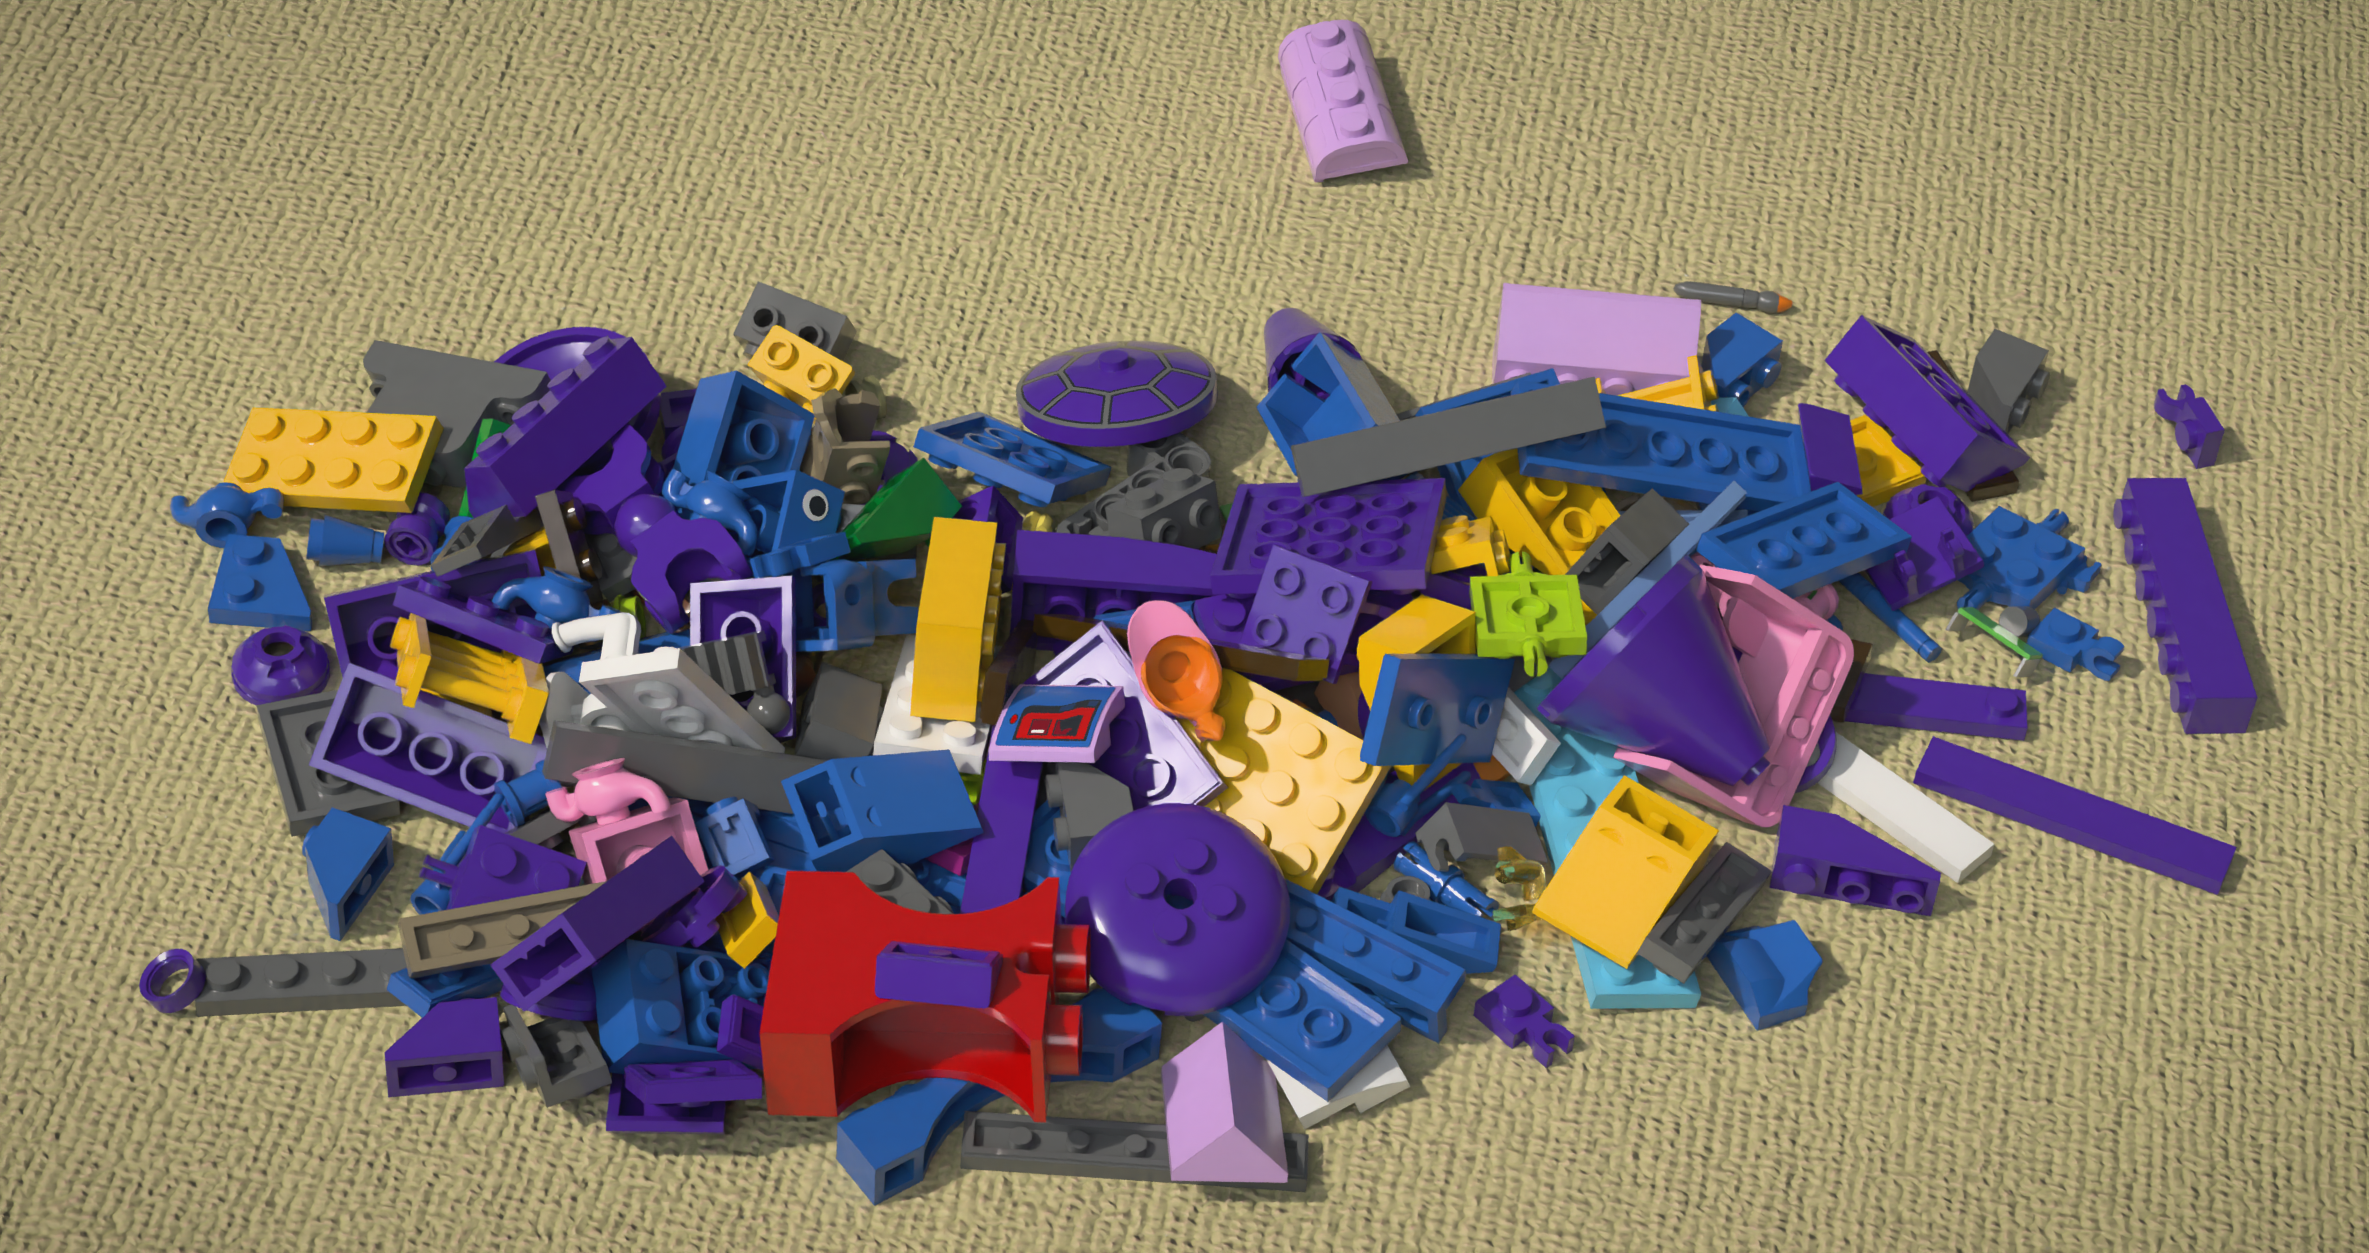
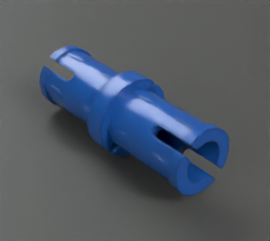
(1445, 887)

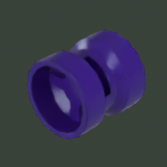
(415, 535)

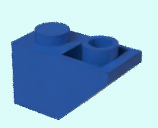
(1741, 358)

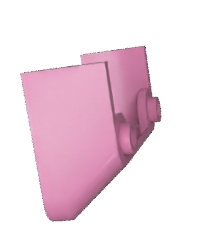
(1793, 676)

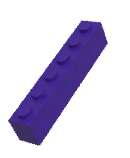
(2185, 606)

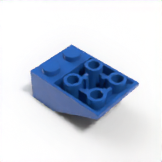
(878, 802)
(668, 1001)

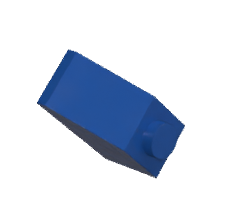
(346, 866)

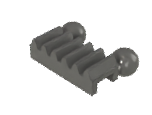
(740, 666)

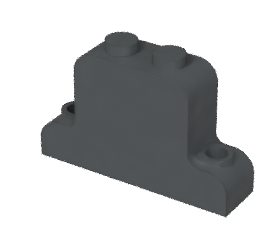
(453, 390)

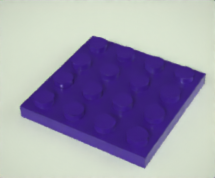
(1366, 529)

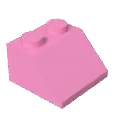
(619, 844)

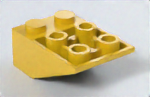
(1626, 871)

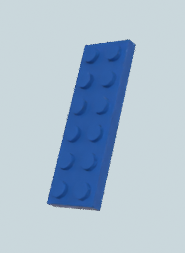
(1676, 453)

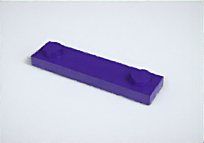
(1940, 706)

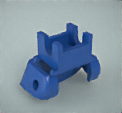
(854, 604)

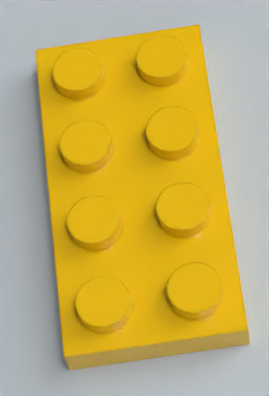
(336, 457)

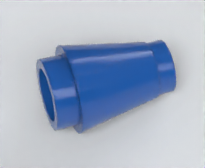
(343, 543)

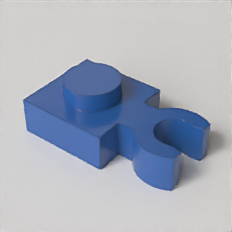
(801, 555)

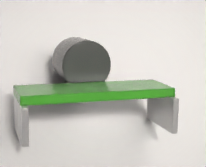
(2013, 623)

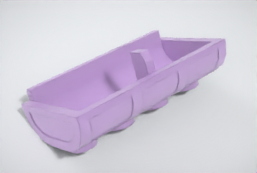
(1339, 100)

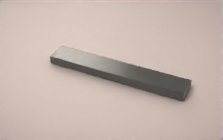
(1448, 436)
(677, 765)
(1094, 1150)

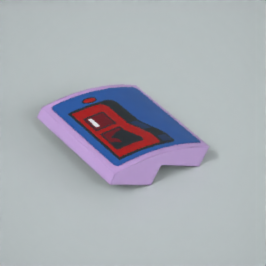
(1056, 723)

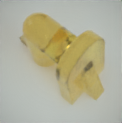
(1516, 869)

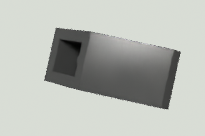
(2007, 377)
(1086, 804)

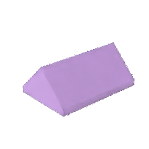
(1223, 1113)

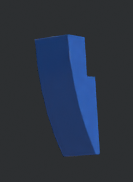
(1445, 931)

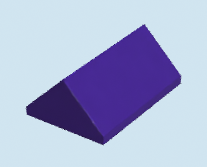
(747, 607)

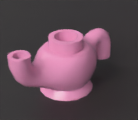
(605, 792)

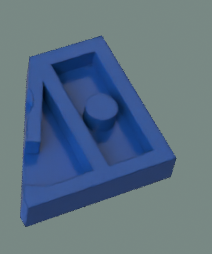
(257, 586)

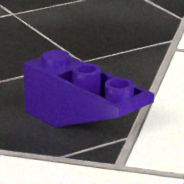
(1842, 862)

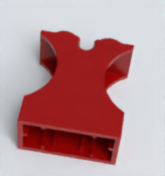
(837, 1041)

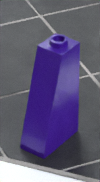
(597, 923)

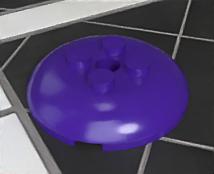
(1171, 956)

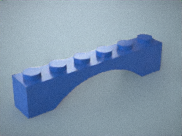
(895, 1139)

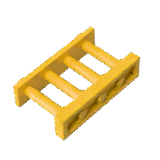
(469, 674)

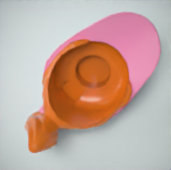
(1177, 666)

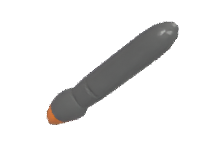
(1766, 300)

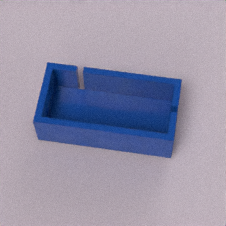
(1301, 416)

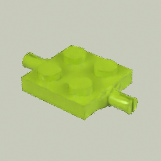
(1528, 615)

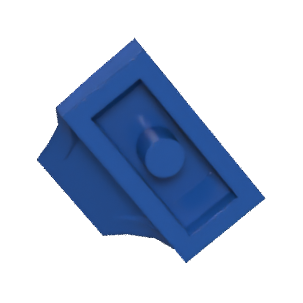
(1767, 971)

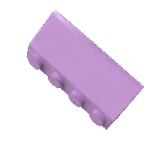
(1596, 334)

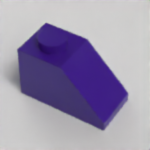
(448, 1050)

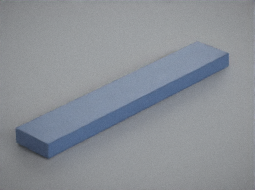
(1683, 544)

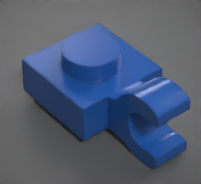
(2073, 643)
(1495, 795)

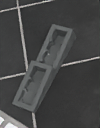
(484, 536)

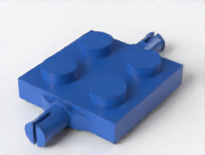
(2020, 560)

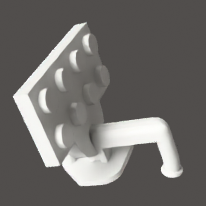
(644, 692)

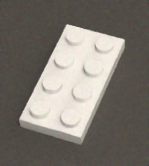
(906, 733)

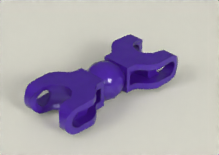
(668, 549)

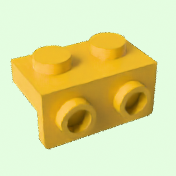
(798, 368)
(1470, 543)

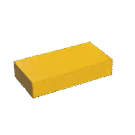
(750, 923)

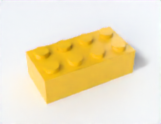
(957, 619)

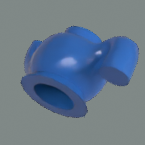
(714, 500)
(226, 511)
(553, 596)

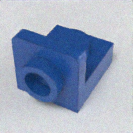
(734, 836)

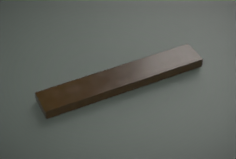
(1231, 655)

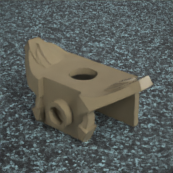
(842, 447)

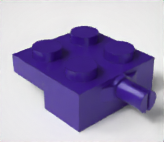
(502, 869)

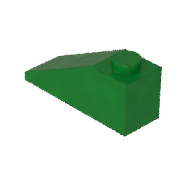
(900, 514)

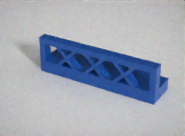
(1376, 961)

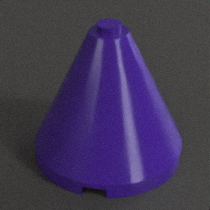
(1667, 685)

